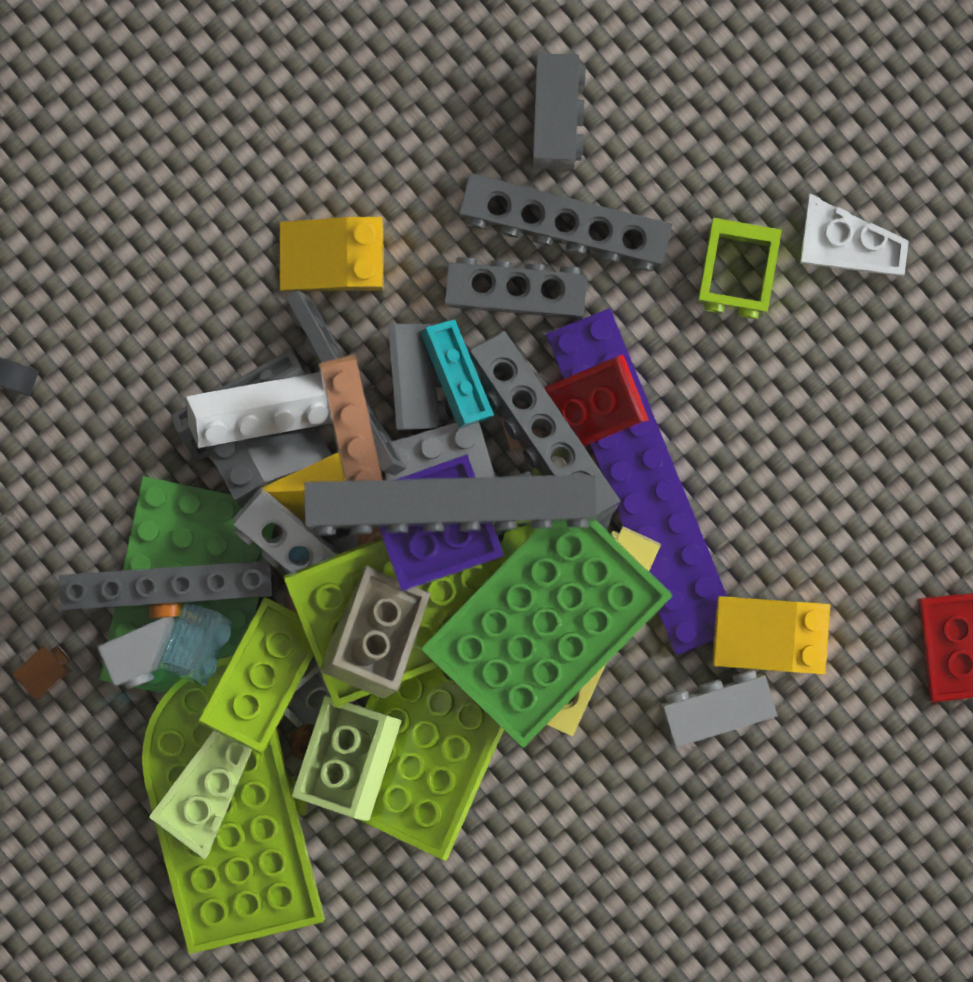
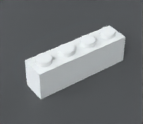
(257, 410)

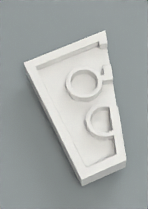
(849, 243)

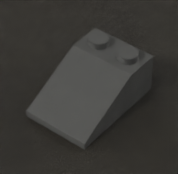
(265, 459)

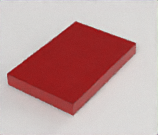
(599, 400)
(948, 645)

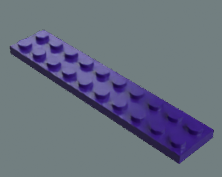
(648, 490)

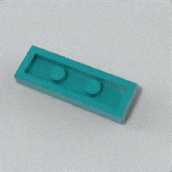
(456, 373)

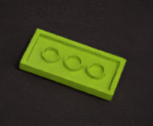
(260, 678)

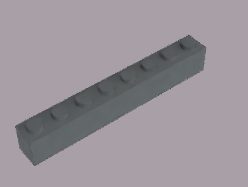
(450, 502)

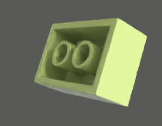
(346, 759)

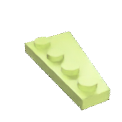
(202, 793)

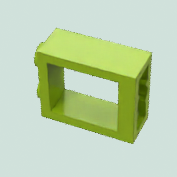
(746, 233)

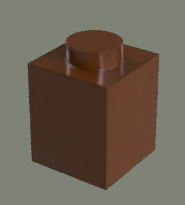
(43, 671)

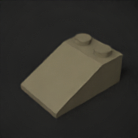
(375, 634)

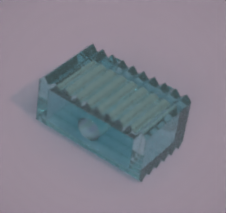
(195, 644)

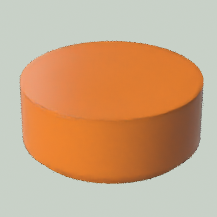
(165, 610)

